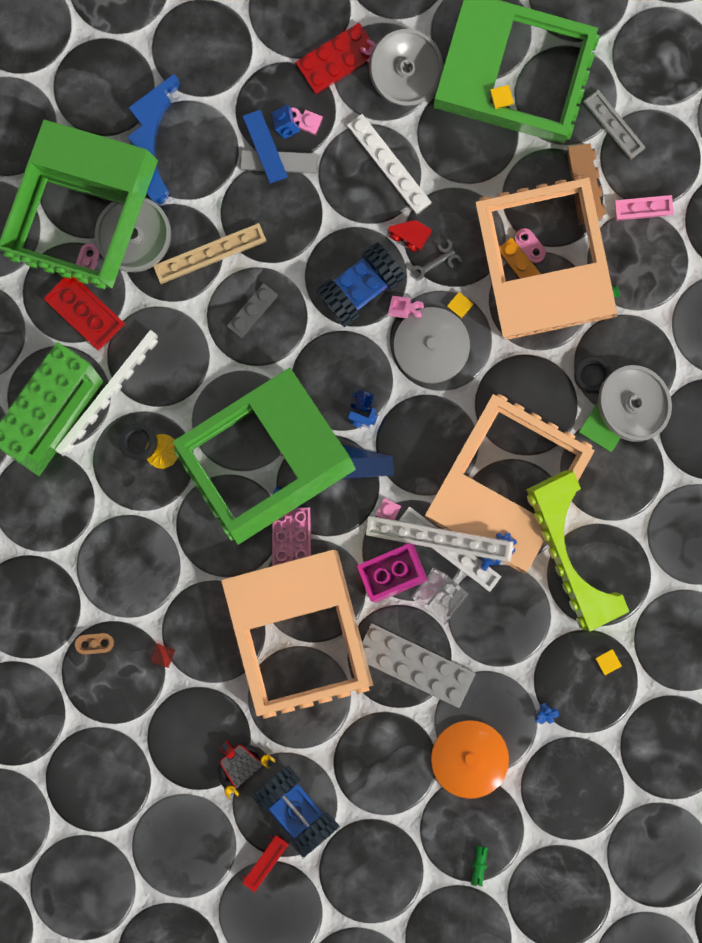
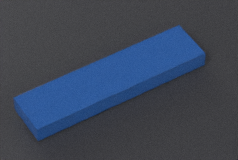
(265, 146)

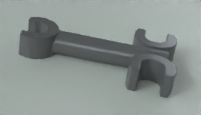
(448, 254)

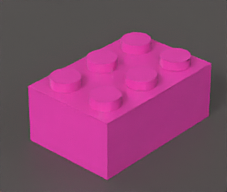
(392, 573)

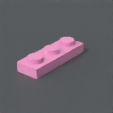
(644, 207)

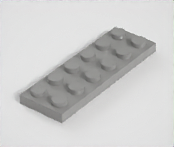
(416, 666)

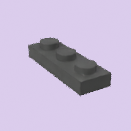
(252, 311)

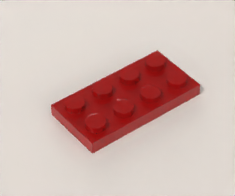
(335, 59)
(84, 312)

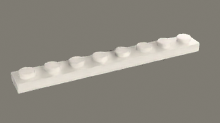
(102, 399)
(439, 538)

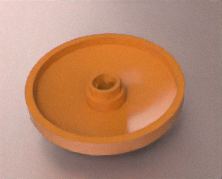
(470, 759)

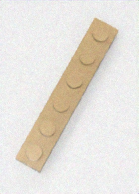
(209, 253)

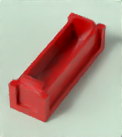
(265, 863)

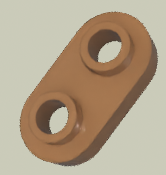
(94, 643)

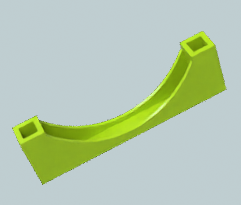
(551, 504)

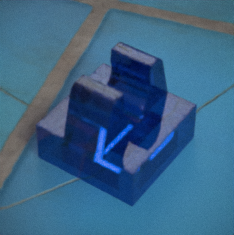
(363, 401)

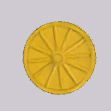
(164, 454)

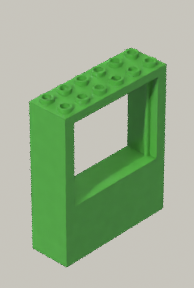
(476, 60)
(85, 165)
(48, 408)
(298, 433)

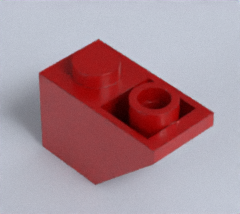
(411, 233)

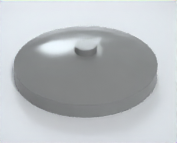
(406, 67)
(148, 240)
(432, 346)
(634, 403)

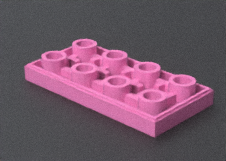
(291, 536)

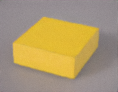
(501, 96)
(460, 305)
(608, 662)

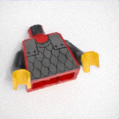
(240, 765)

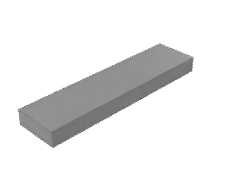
(614, 124)
(291, 161)

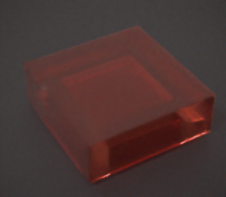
(163, 655)

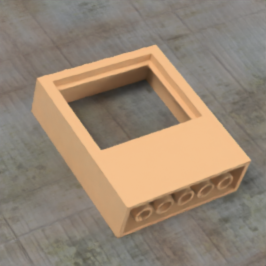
(556, 297)
(477, 510)
(286, 593)

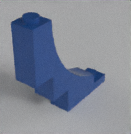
(148, 113)

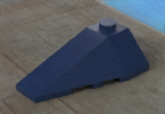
(368, 464)

